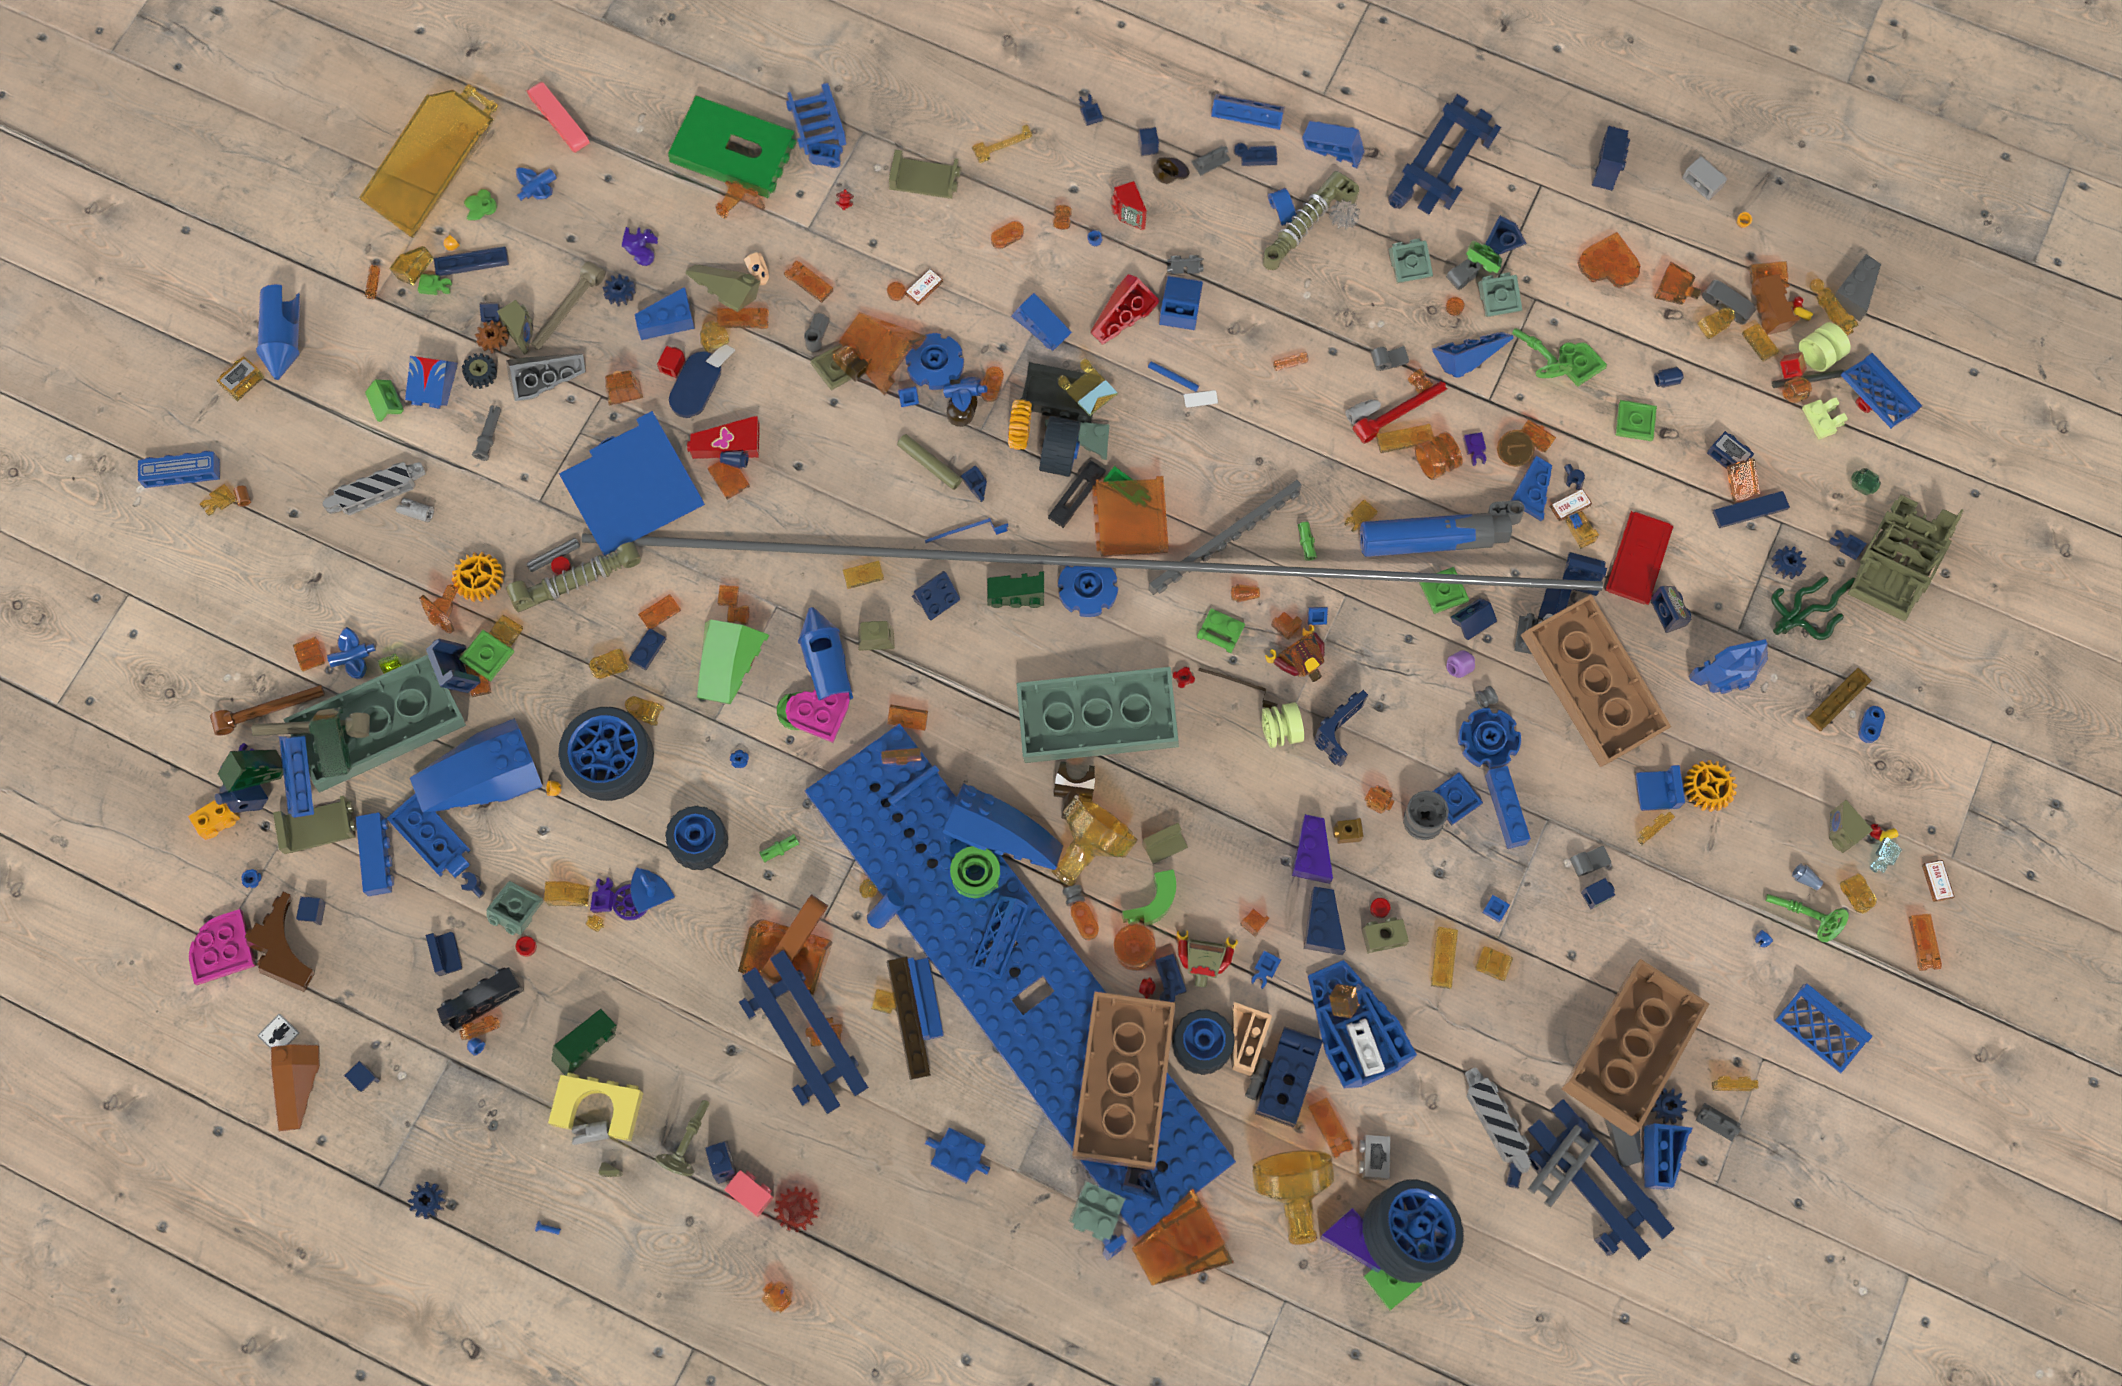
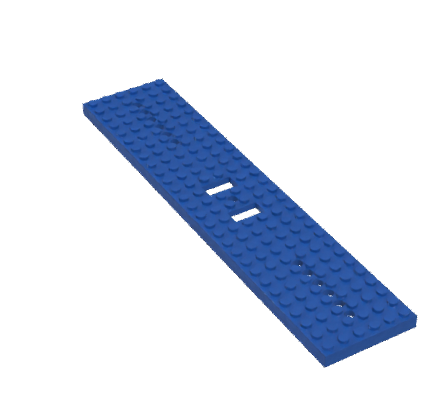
(1049, 1040)

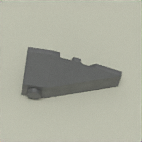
(537, 374)
(1626, 1146)

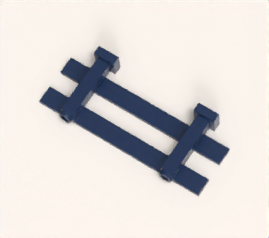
(1438, 187)
(766, 999)
(1621, 1227)

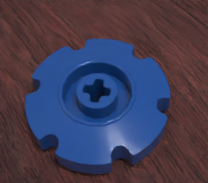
(935, 362)
(1091, 600)
(1482, 750)

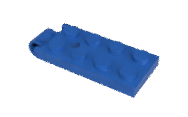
(425, 833)

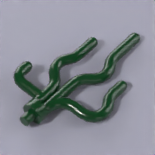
(1791, 619)

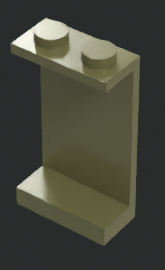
(923, 177)
(326, 826)

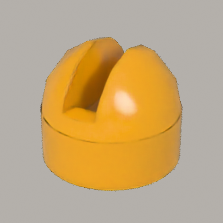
(1744, 217)
(450, 243)
(553, 788)

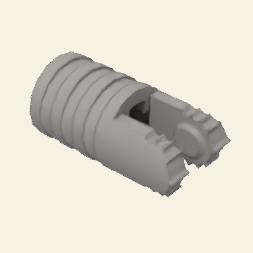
(1362, 410)
(415, 510)
(594, 1132)

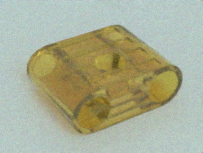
(506, 630)
(1494, 963)

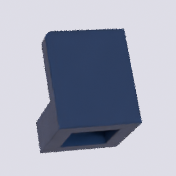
(311, 910)
(361, 1076)

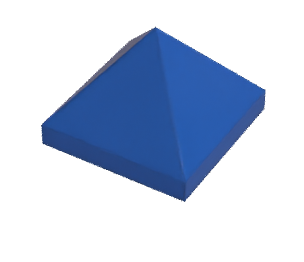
(908, 396)
(1317, 615)

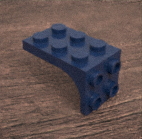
(1325, 735)

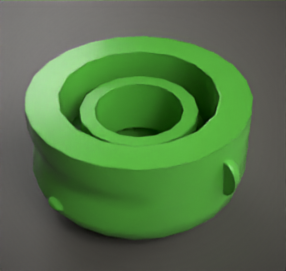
(973, 856)

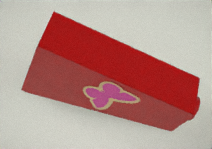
(734, 436)

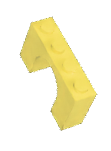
(573, 1090)

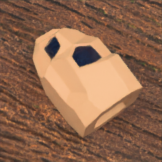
(757, 267)

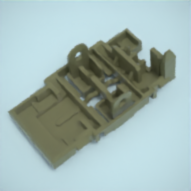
(1889, 583)

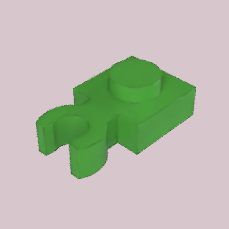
(431, 284)

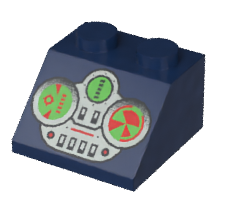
(1670, 608)

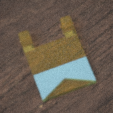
(1090, 390)

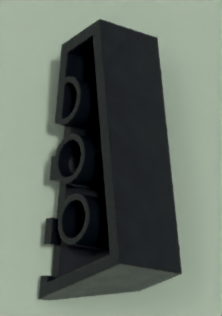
(479, 1000)

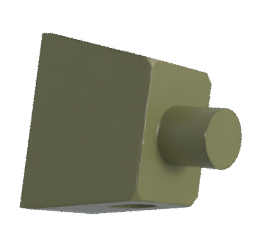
(875, 636)

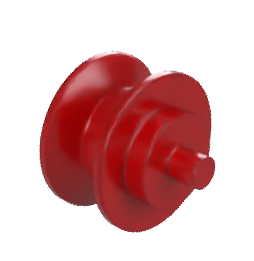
(844, 199)

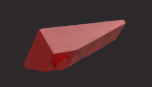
(1126, 306)

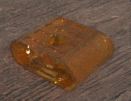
(309, 654)

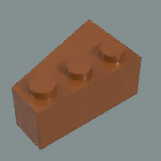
(1773, 304)

